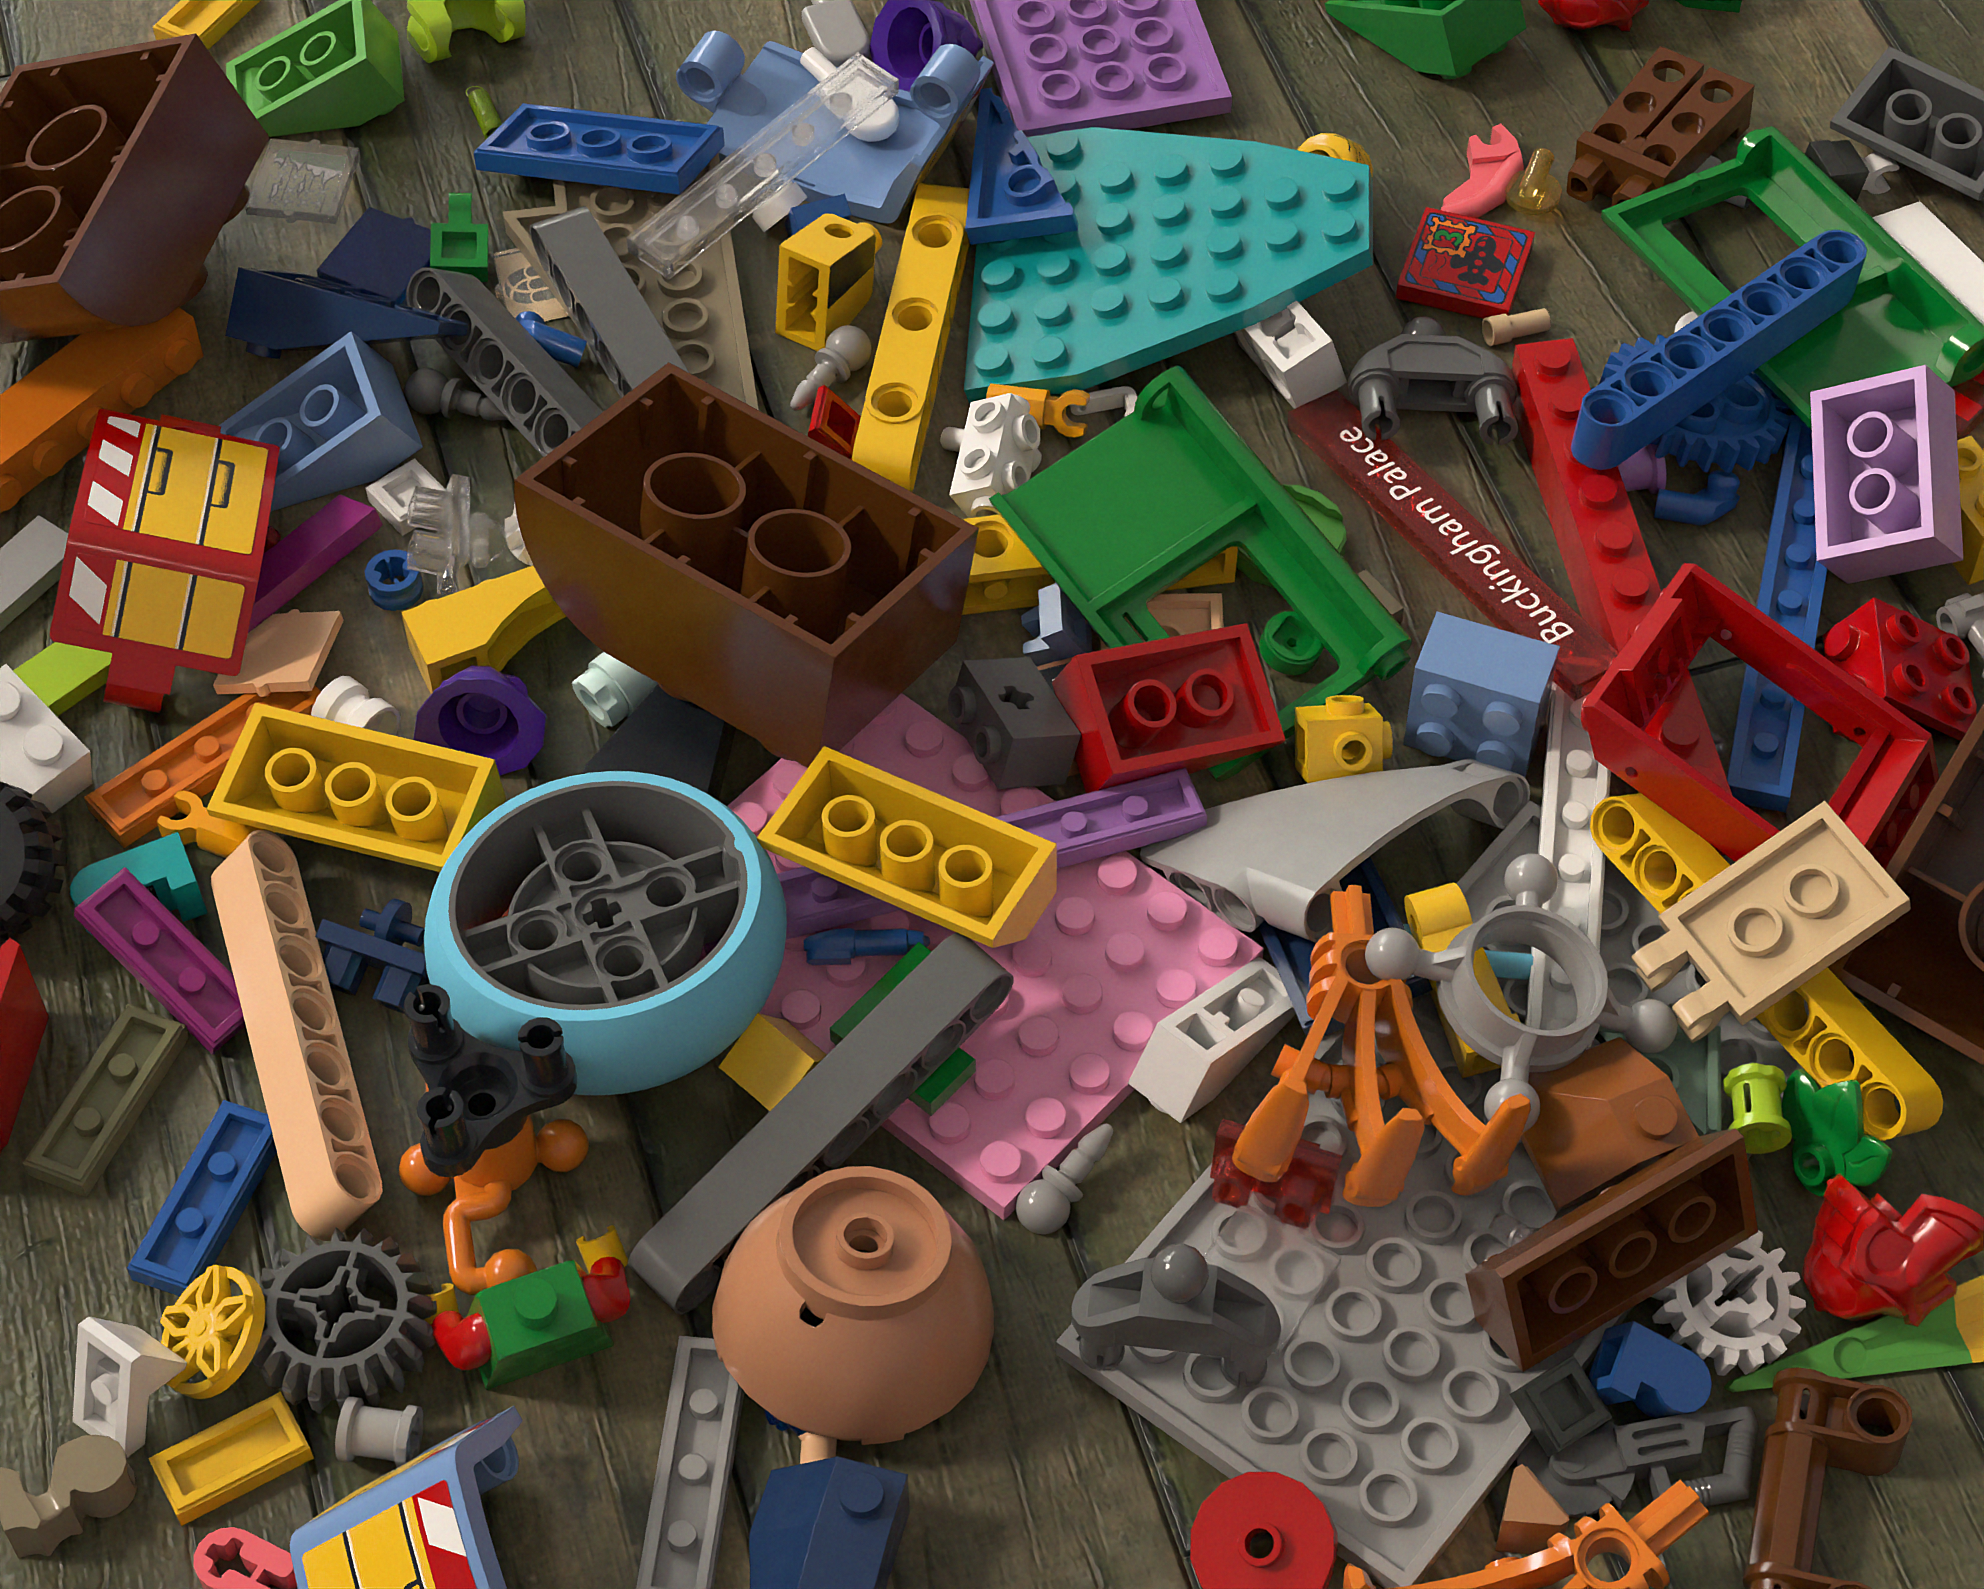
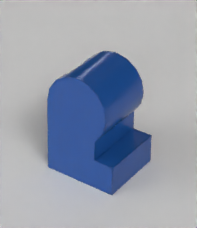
(1650, 1371)

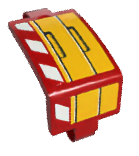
(164, 551)

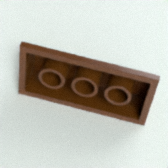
(1616, 1249)

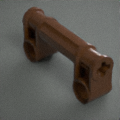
(1796, 1467)

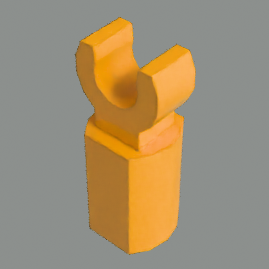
(1048, 408)
(209, 832)

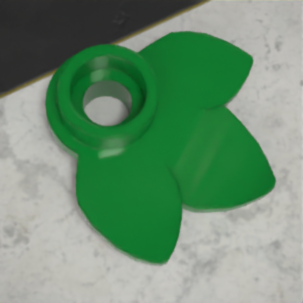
(1831, 1134)

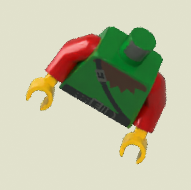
(538, 1316)

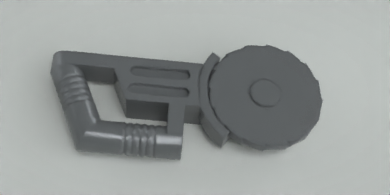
(1610, 1458)

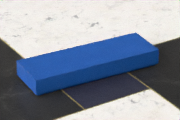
(206, 1200)

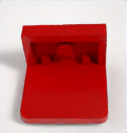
(1907, 665)

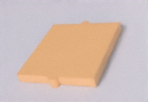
(284, 653)

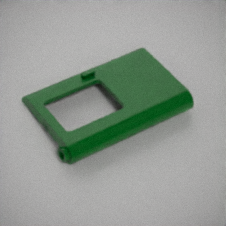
(1898, 308)

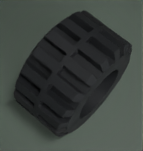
(26, 859)

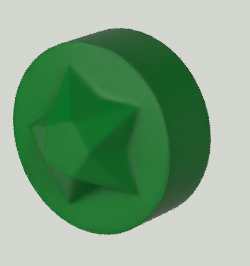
(1289, 644)

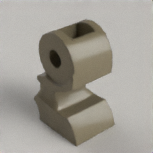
(86, 1479)

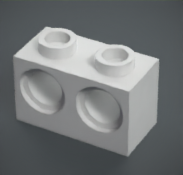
(1294, 355)

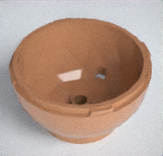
(899, 1323)

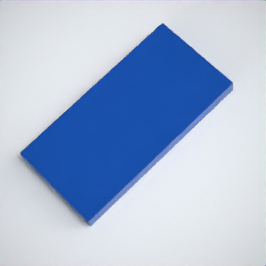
(600, 148)

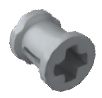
(378, 1432)

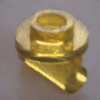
(1534, 189)

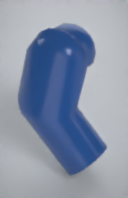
(1702, 506)

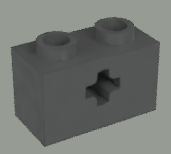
(1013, 722)

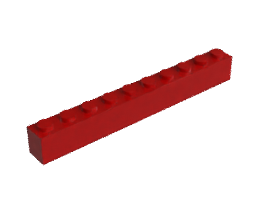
(1599, 534)

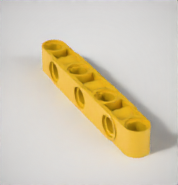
(914, 335)

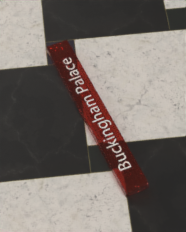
(1452, 540)

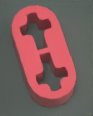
(260, 1558)

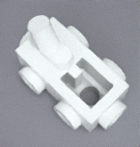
(994, 451)

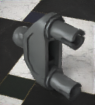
(1433, 374)
(1177, 1307)

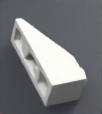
(1212, 1040)

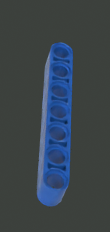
(1717, 349)

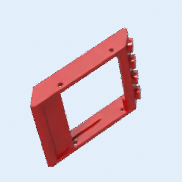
(1875, 796)

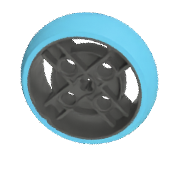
(607, 925)

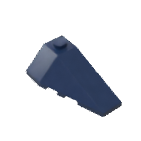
(311, 313)
(828, 1526)

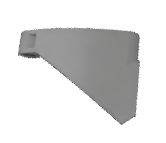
(1291, 846)

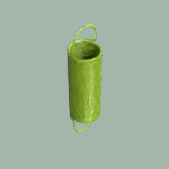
(484, 111)

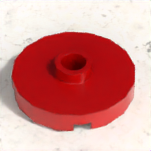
(1263, 1503)

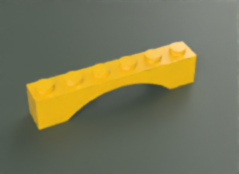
(478, 625)

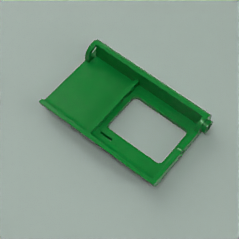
(1168, 497)

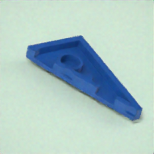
(1008, 185)

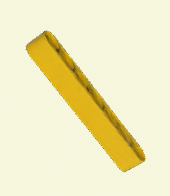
(1835, 1015)

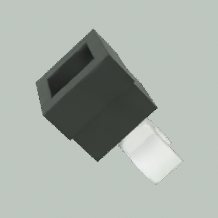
(1850, 171)

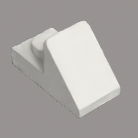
(115, 1377)

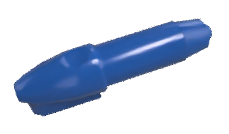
(844, 944)

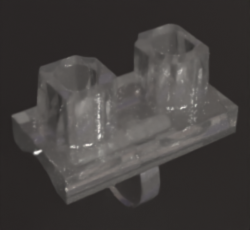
(457, 535)

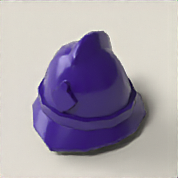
(911, 32)
(483, 716)

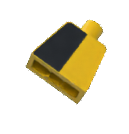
(824, 278)

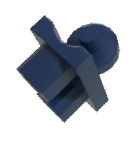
(351, 951)

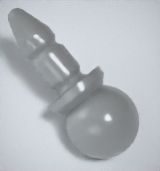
(845, 351)
(1045, 1203)

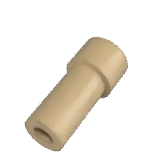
(1503, 328)

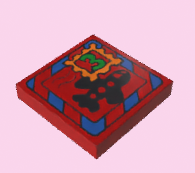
(1465, 264)

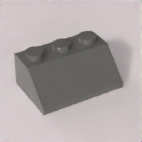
(1919, 120)

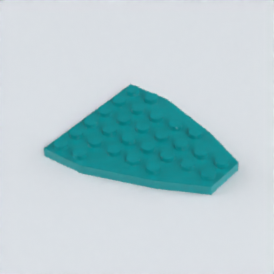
(1167, 254)

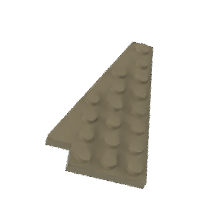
(695, 307)

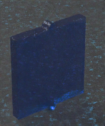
(379, 255)

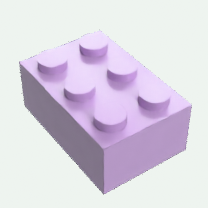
(1886, 475)

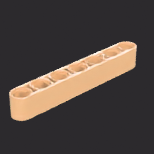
(295, 1036)

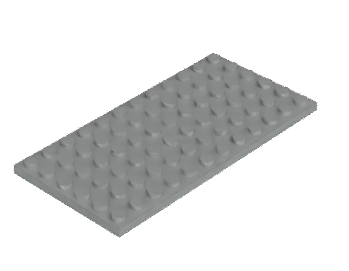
(1389, 1381)

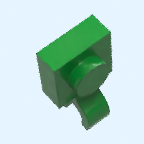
(459, 243)

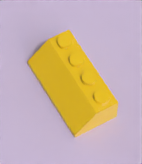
(354, 787)
(915, 849)

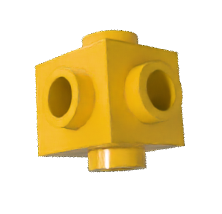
(1340, 739)

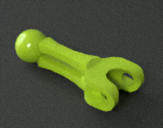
(435, 20)

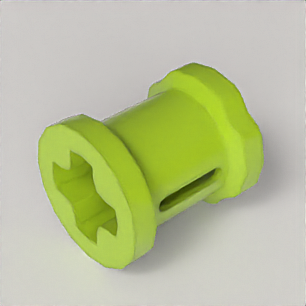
(1758, 1106)

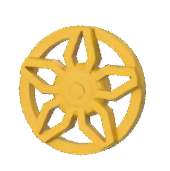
(214, 1330)

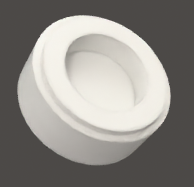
(778, 205)

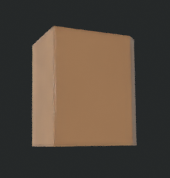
(1529, 1515)

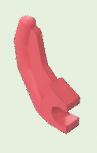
(1490, 173)

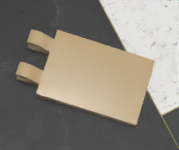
(1771, 921)

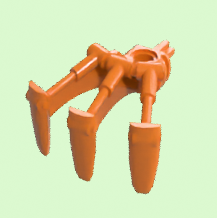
(1383, 1012)
(1636, 1541)

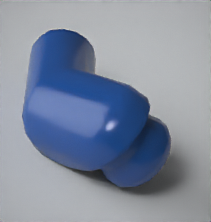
(556, 343)

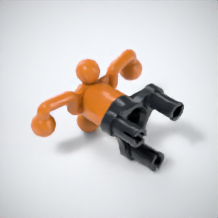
(483, 1126)

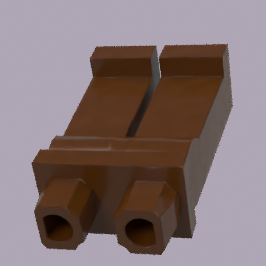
(1658, 129)

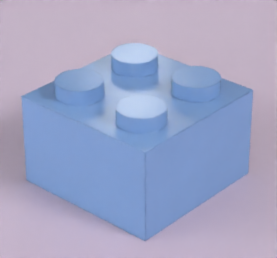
(1480, 694)

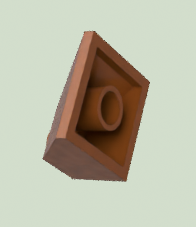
(1602, 1122)

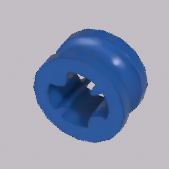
(397, 595)

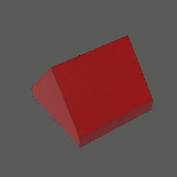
(834, 422)

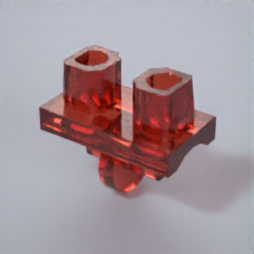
(1299, 1193)

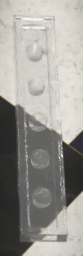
(762, 166)

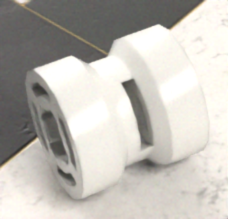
(349, 703)

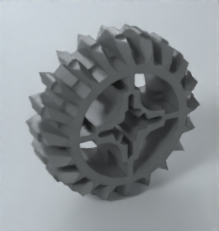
(355, 1349)

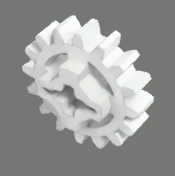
(1741, 1330)

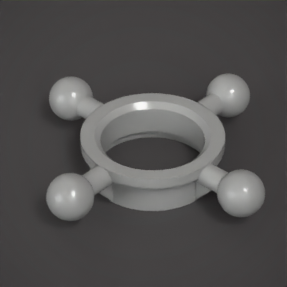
(1517, 1048)

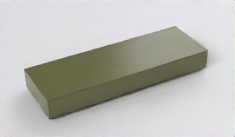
(106, 1100)

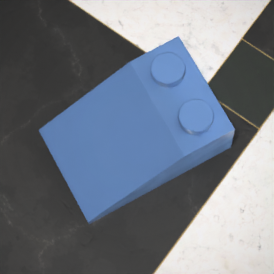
(335, 423)

